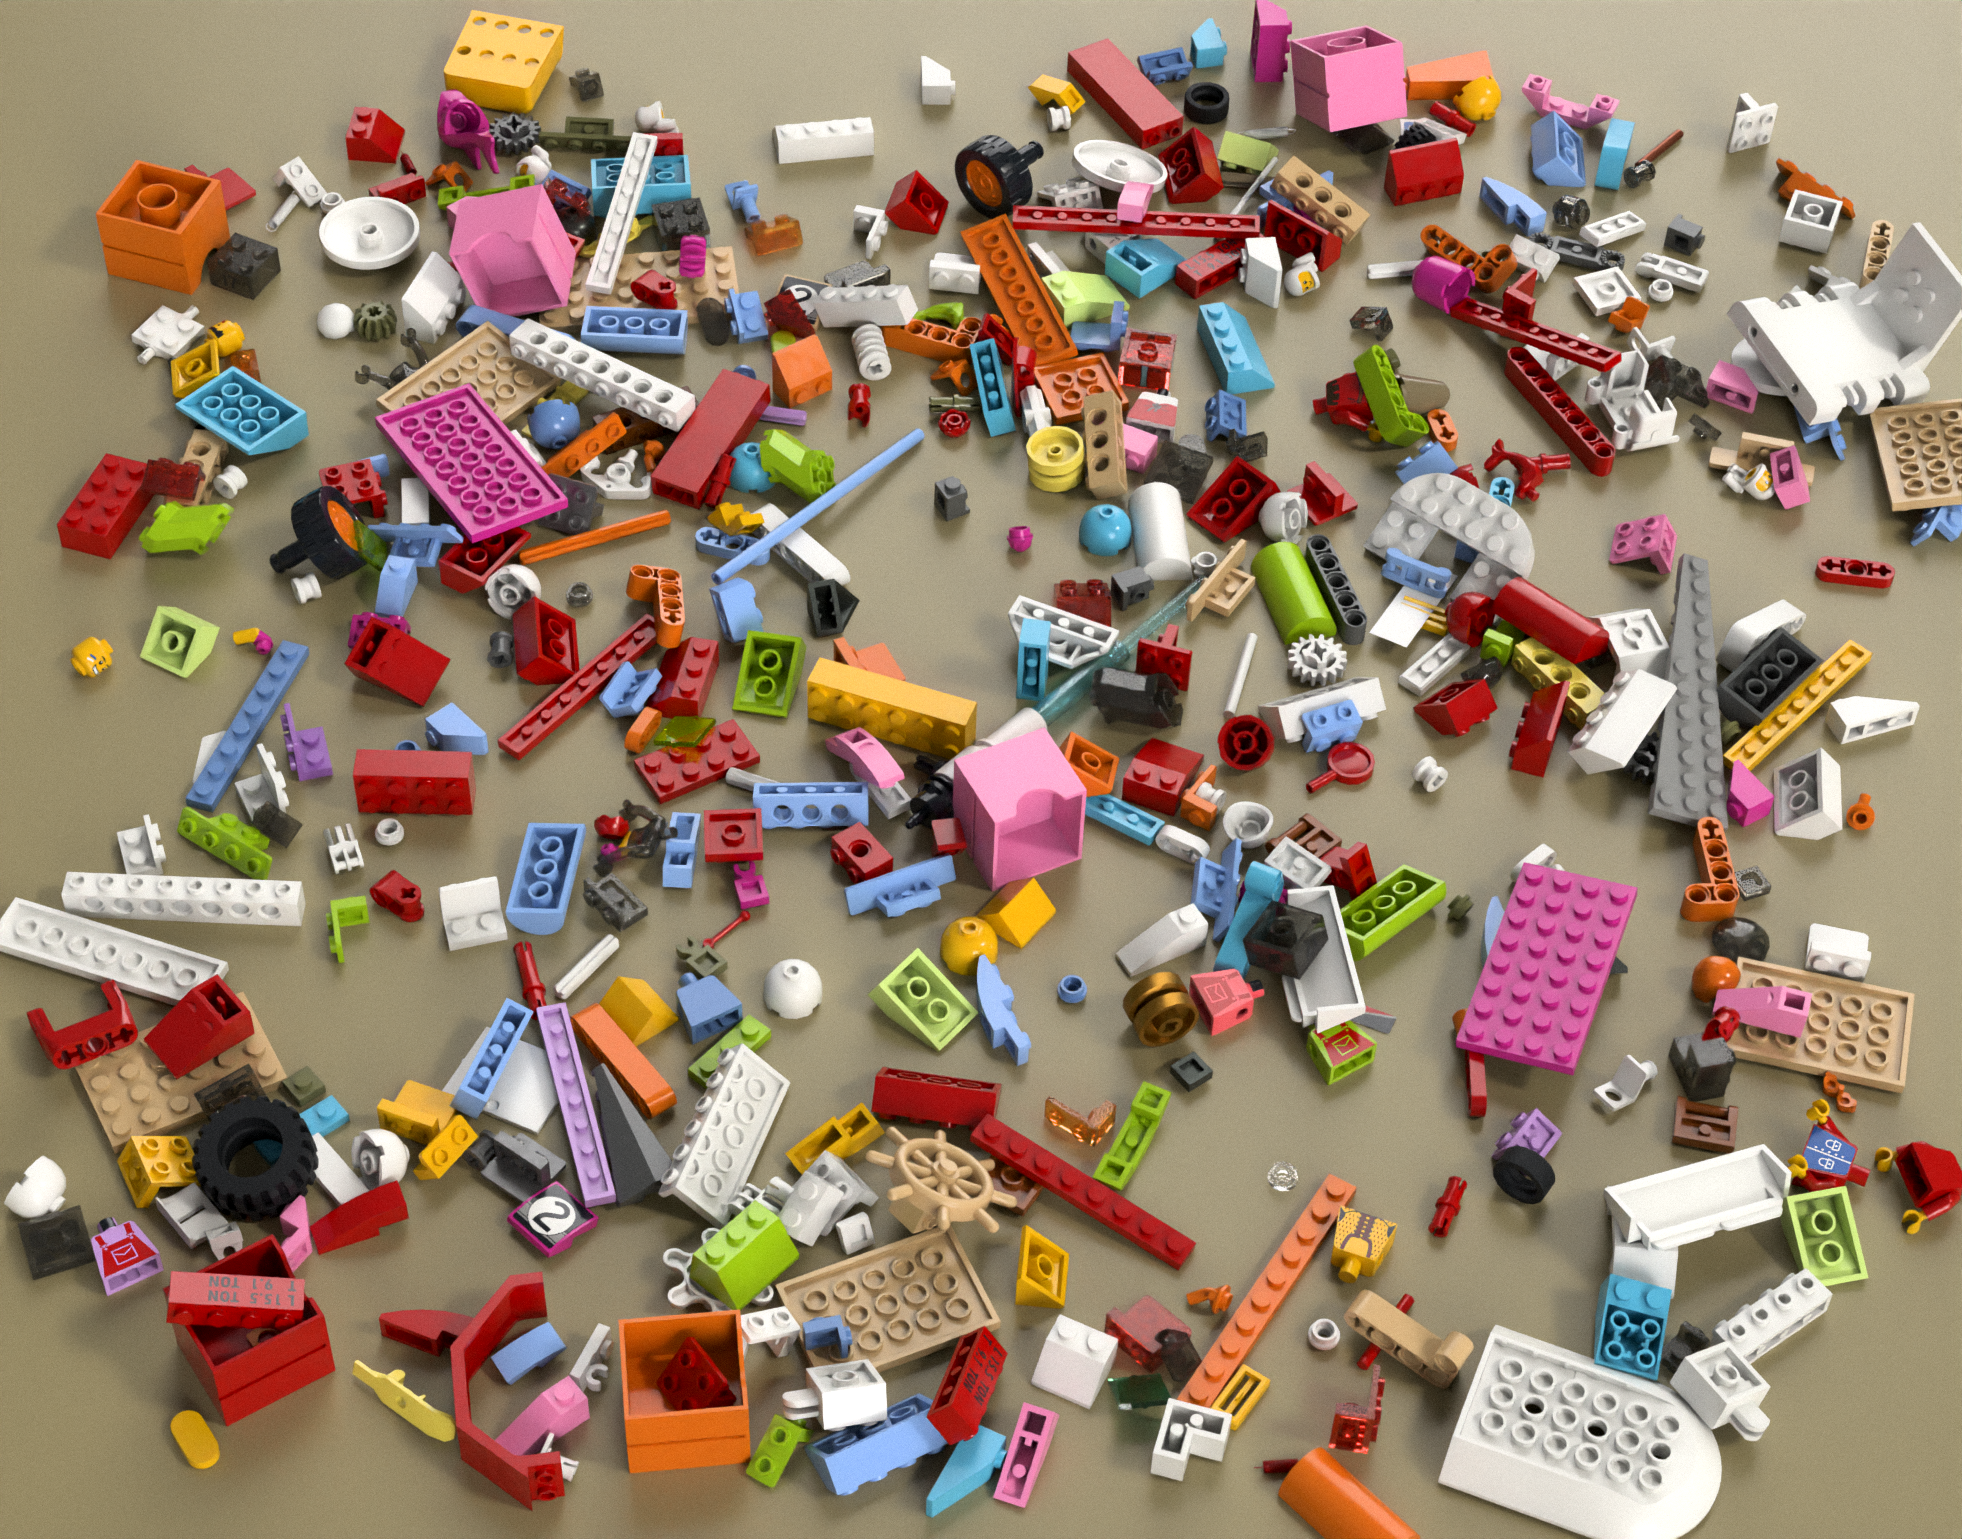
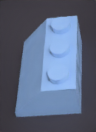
(1557, 152)

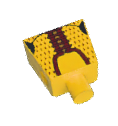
(1360, 1243)

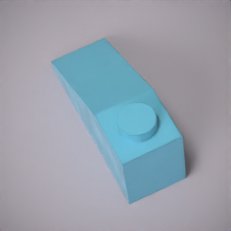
(967, 1469)

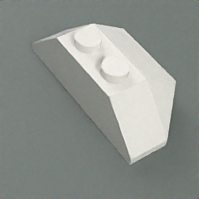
(1071, 636)

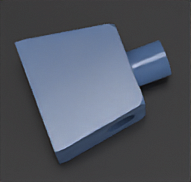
(706, 1007)

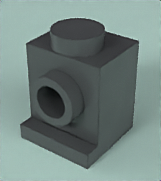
(1684, 236)
(951, 498)
(1131, 586)

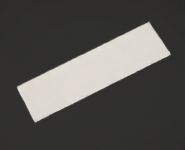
(1403, 622)

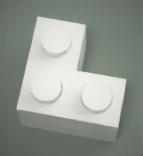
(1188, 1431)

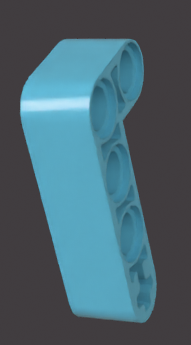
(1614, 153)
(1261, 886)

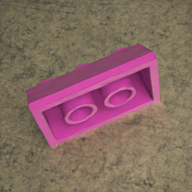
(1269, 42)

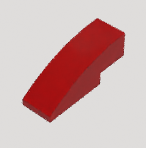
(360, 1218)
(423, 1328)

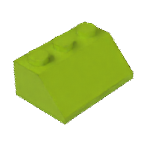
(744, 1257)

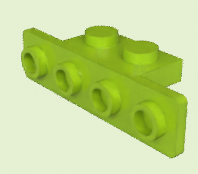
(229, 841)

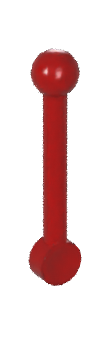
(743, 917)

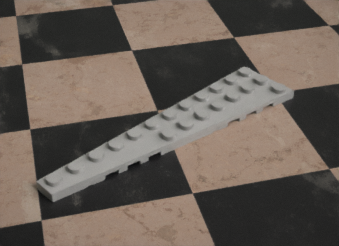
(1689, 747)

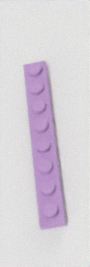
(575, 1105)

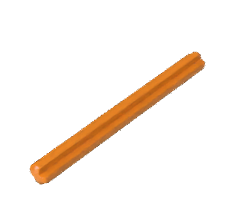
(594, 537)

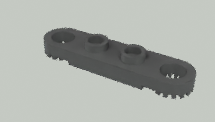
(1580, 252)

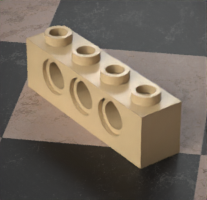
(1320, 200)
(209, 453)
(1113, 479)

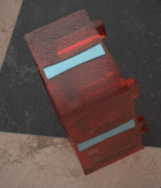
(1147, 359)

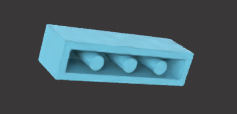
(992, 387)

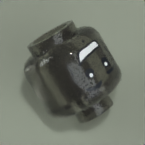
(1571, 212)

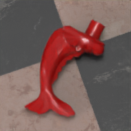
(1528, 470)

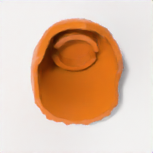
(1713, 975)

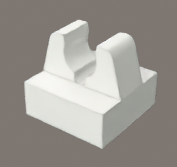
(855, 1233)
(223, 1237)

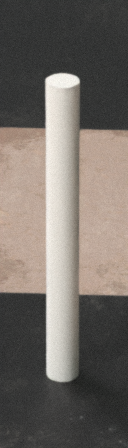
(1240, 675)

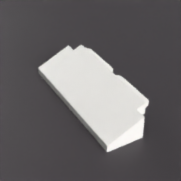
(1330, 986)
(1701, 1198)

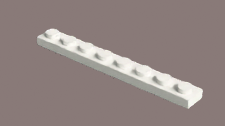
(621, 213)

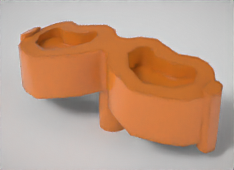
(1836, 1090)

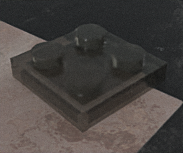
(1181, 469)
(56, 1242)

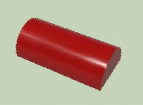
(1550, 621)

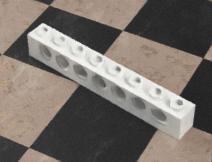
(602, 374)
(184, 898)

